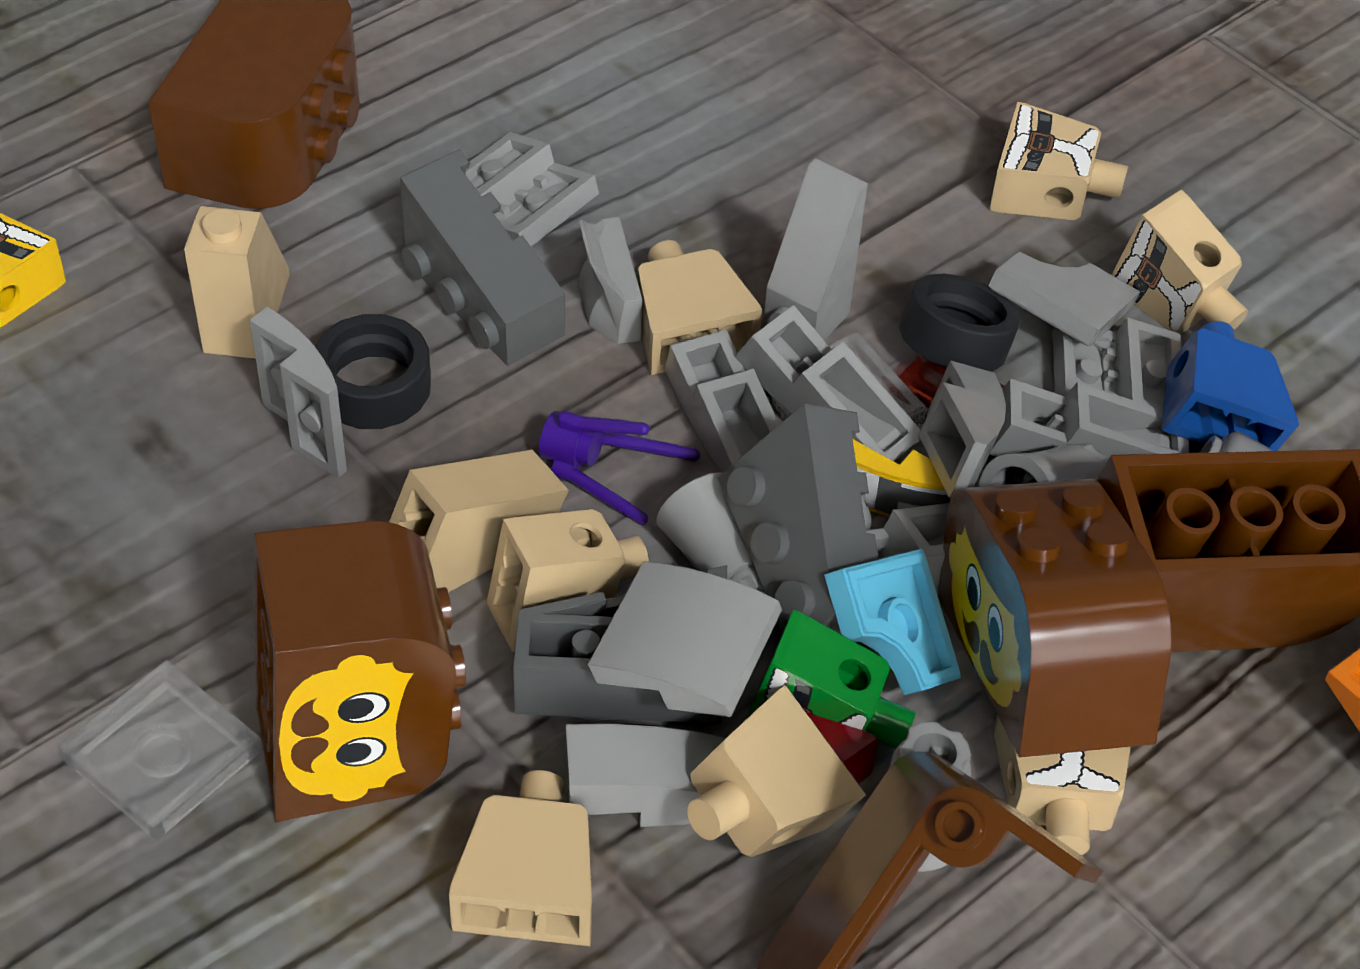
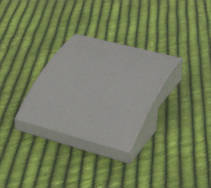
(530, 186)
(1119, 362)
(299, 389)
(686, 638)

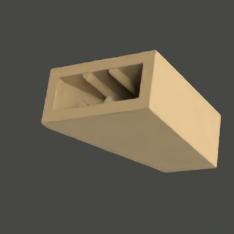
(232, 276)
(463, 506)

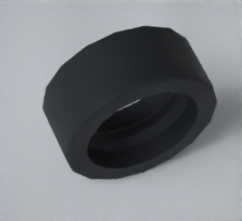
(959, 322)
(378, 337)

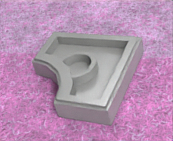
(1072, 299)

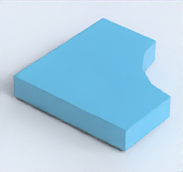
(897, 614)

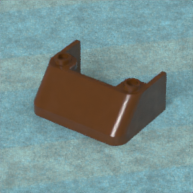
(913, 812)

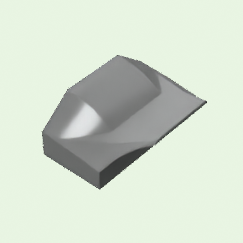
(609, 282)

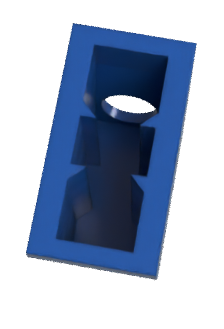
(1226, 388)

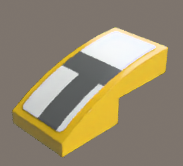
(899, 486)

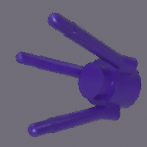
(577, 440)

